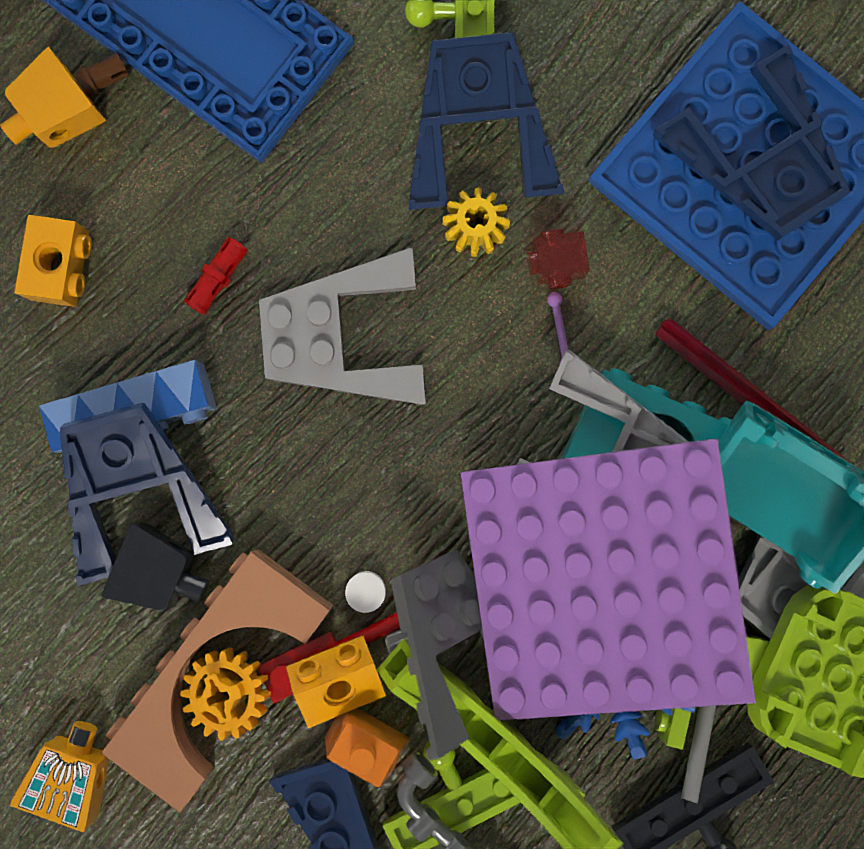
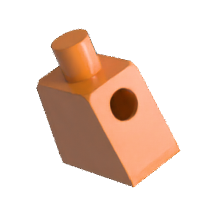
(364, 746)

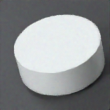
(365, 592)

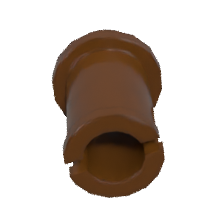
(101, 74)

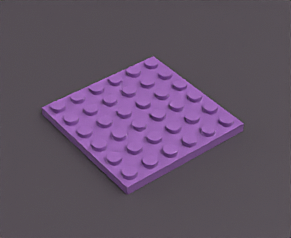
(608, 583)

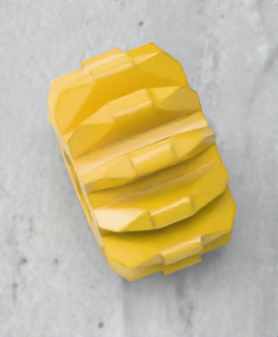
(470, 209)

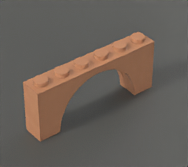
(154, 737)

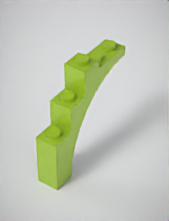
(508, 755)

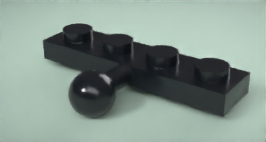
(674, 818)

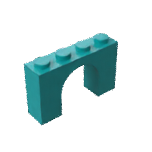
(599, 432)

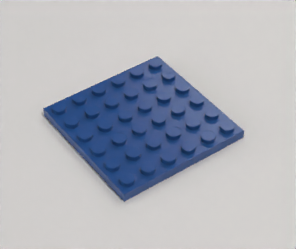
(744, 123)

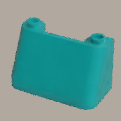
(794, 495)

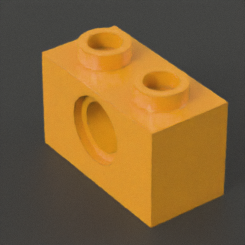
(41, 244)
(335, 681)

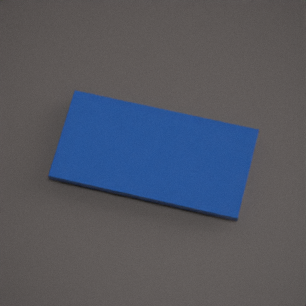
(228, 61)

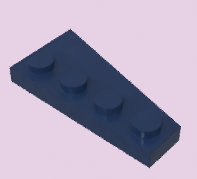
(327, 806)

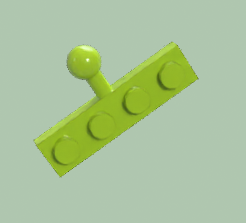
(470, 16)
(458, 806)

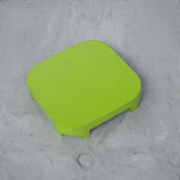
(814, 679)

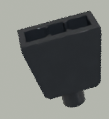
(153, 571)

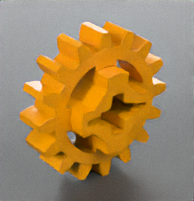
(220, 712)

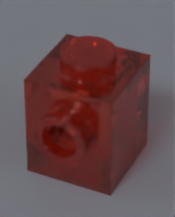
(558, 258)

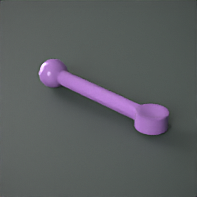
(555, 299)

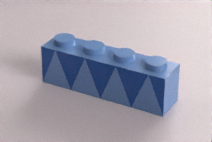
(168, 393)

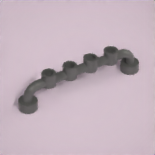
(424, 819)

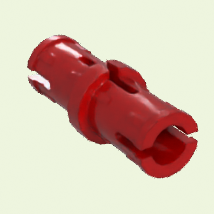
(215, 275)

